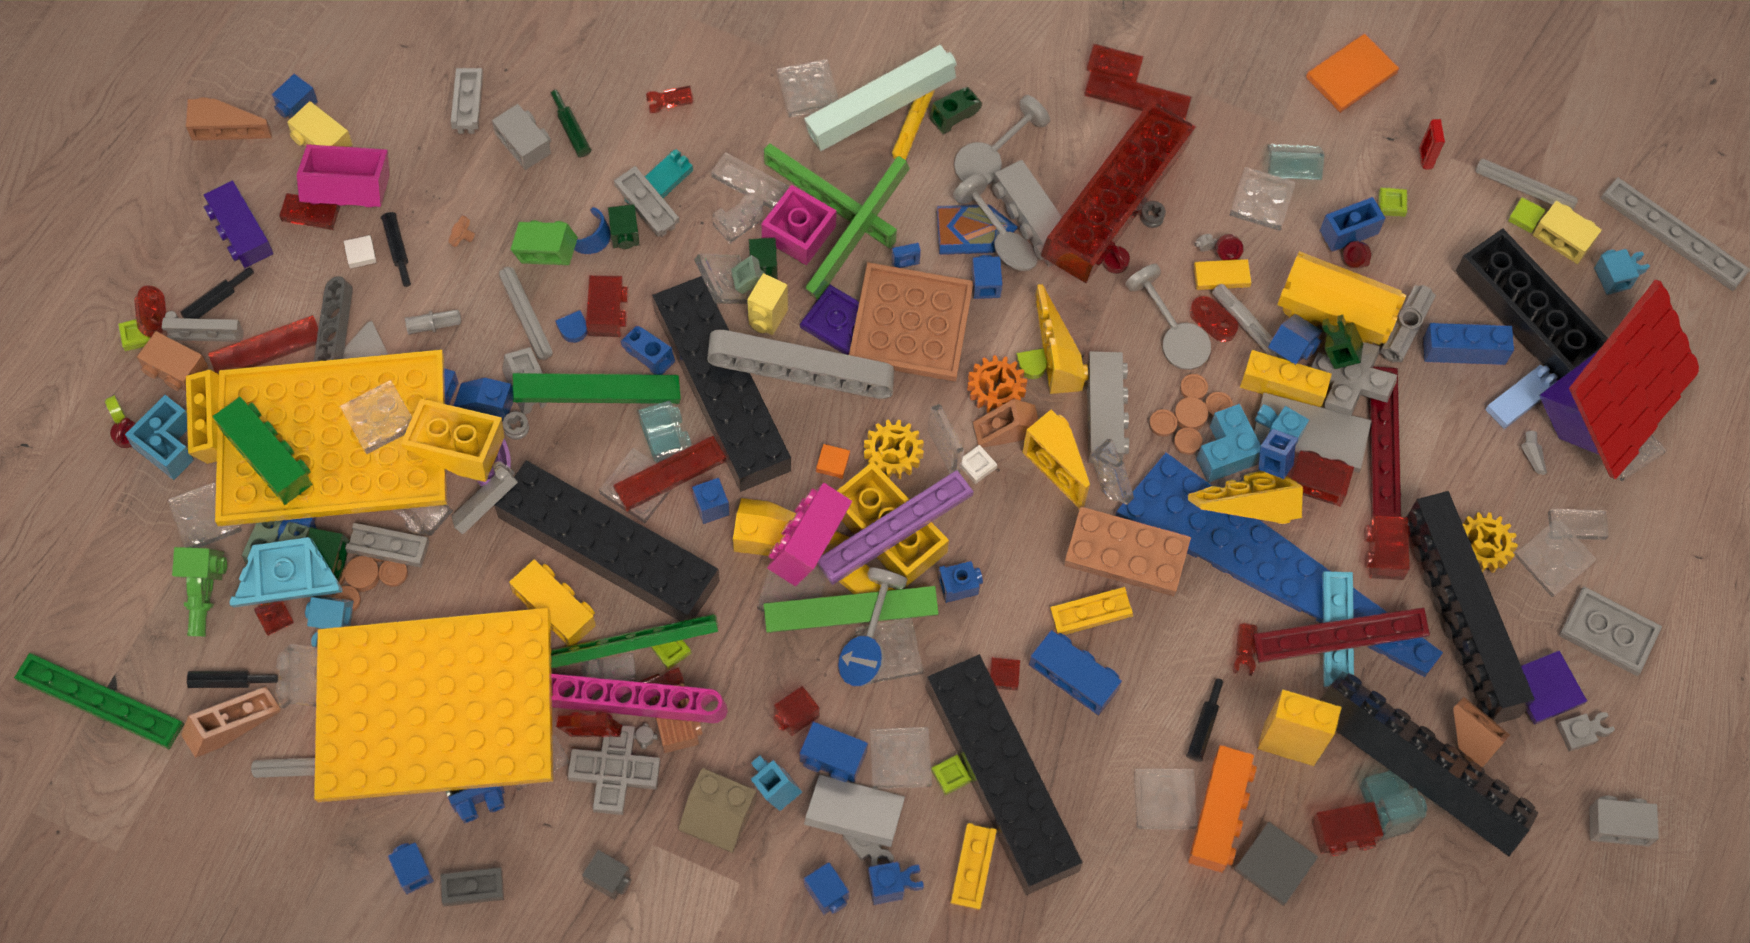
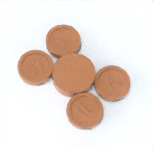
(1189, 414)
(364, 574)

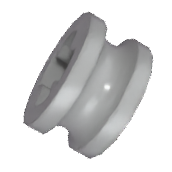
(519, 432)

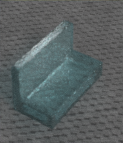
(1296, 161)

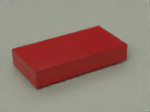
(1432, 144)

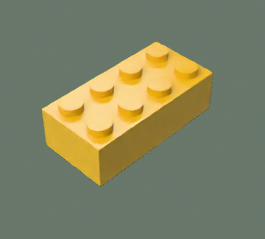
(873, 498)

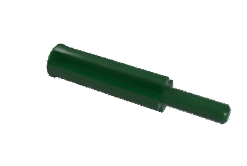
(571, 126)

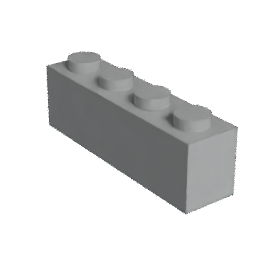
(1026, 204)
(1106, 401)

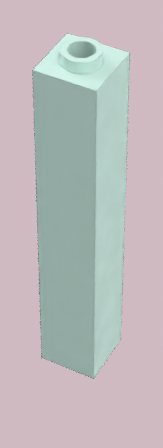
(881, 97)

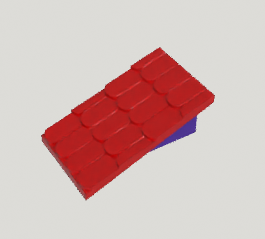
(1626, 386)

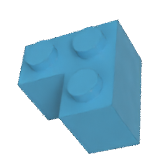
(158, 434)
(1234, 447)

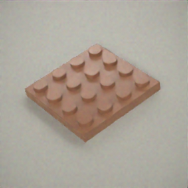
(912, 320)

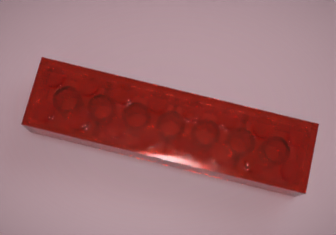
(1117, 191)

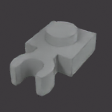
(1582, 732)
(865, 848)

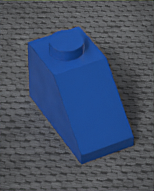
(486, 397)

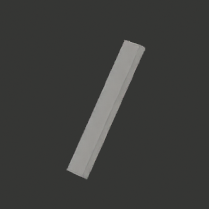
(1675, 234)

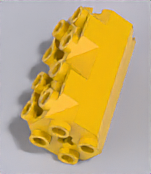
(1325, 291)

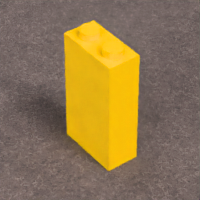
(1299, 727)

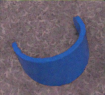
(596, 241)

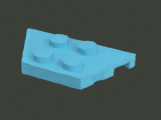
(284, 573)

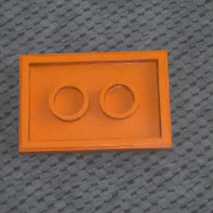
(1352, 72)

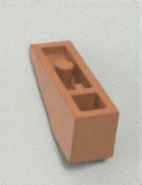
(220, 121)
(228, 721)

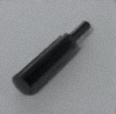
(396, 245)
(214, 296)
(226, 679)
(1205, 724)

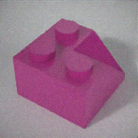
(799, 224)

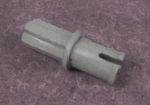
(432, 321)

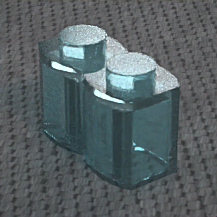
(662, 430)

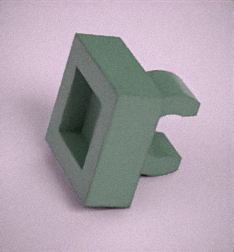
(746, 274)

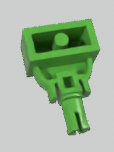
(200, 569)

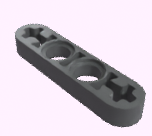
(336, 295)

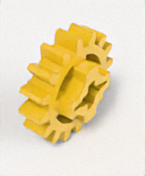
(895, 438)
(1490, 531)

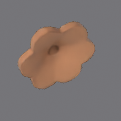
(461, 232)

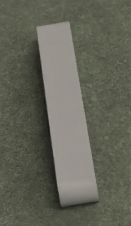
(800, 364)

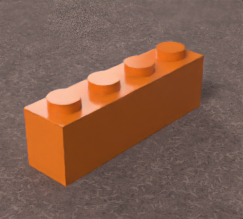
(1221, 809)

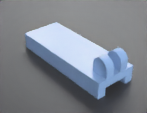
(1521, 396)

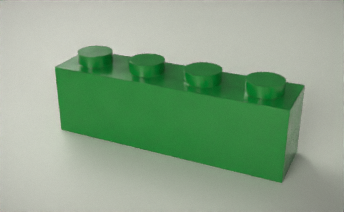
(262, 449)

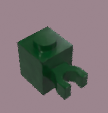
(1342, 343)

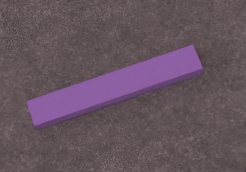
(894, 527)

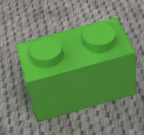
(544, 243)

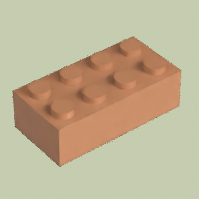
(1127, 551)

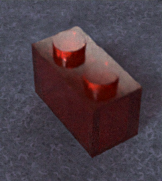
(605, 306)
(1322, 477)
(1387, 547)
(1347, 828)

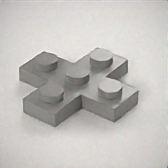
(1356, 380)
(614, 771)

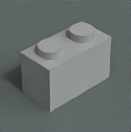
(521, 136)
(1623, 821)

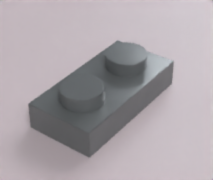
(472, 887)

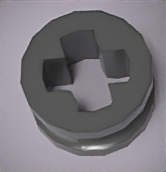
(1149, 220)

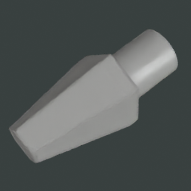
(1534, 452)

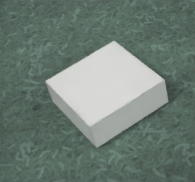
(360, 251)
(978, 464)

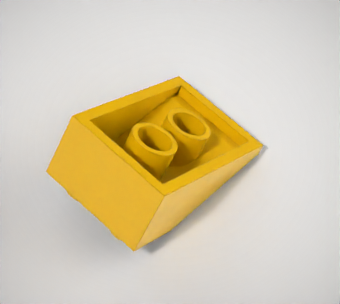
(455, 438)
(1055, 453)

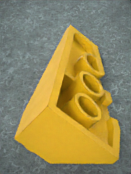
(1063, 358)
(1255, 497)
(760, 527)

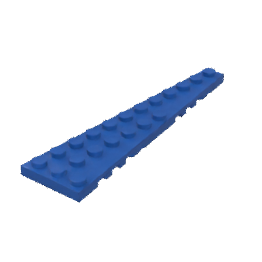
(1252, 553)

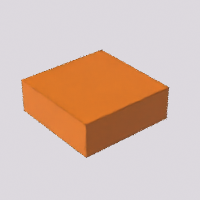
(833, 461)

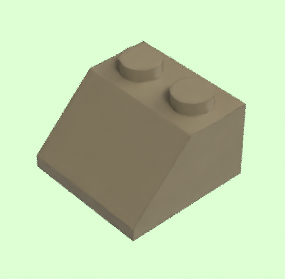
(717, 810)

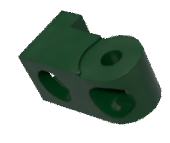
(954, 108)

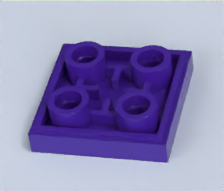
(1552, 687)

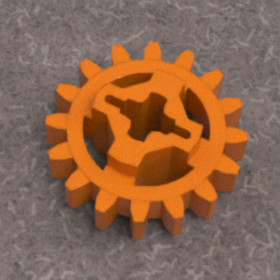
(987, 376)

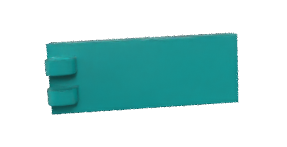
(669, 173)

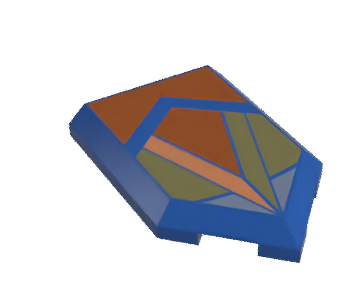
(968, 229)

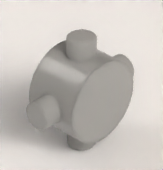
(1205, 242)
(645, 736)

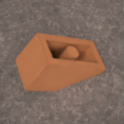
(1005, 423)
(1477, 733)

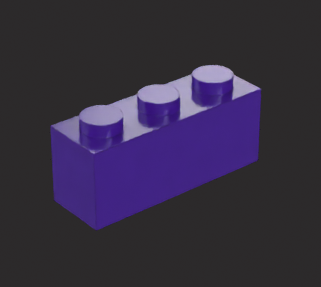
(237, 225)

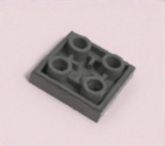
(1276, 863)

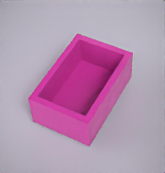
(343, 175)
(808, 533)

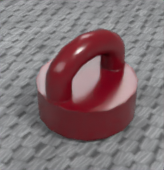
(1229, 247)
(1357, 254)
(1117, 260)
(118, 432)

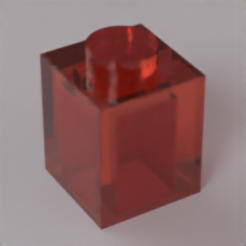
(795, 711)

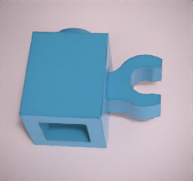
(1618, 270)
(1287, 421)
(328, 613)
(774, 783)

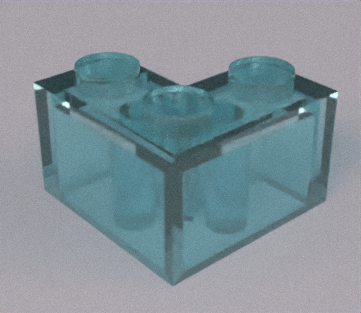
(1396, 804)

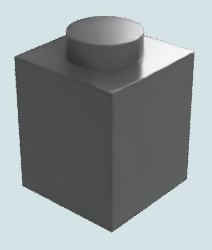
(607, 875)

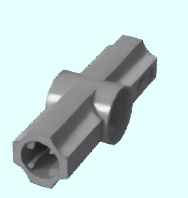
(1414, 313)

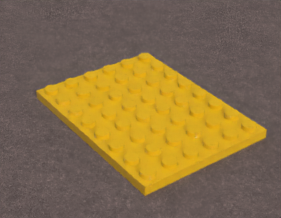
(306, 413)
(434, 705)

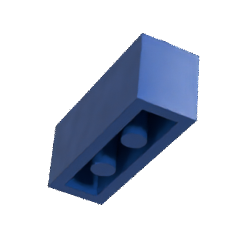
(1468, 343)
(1075, 672)

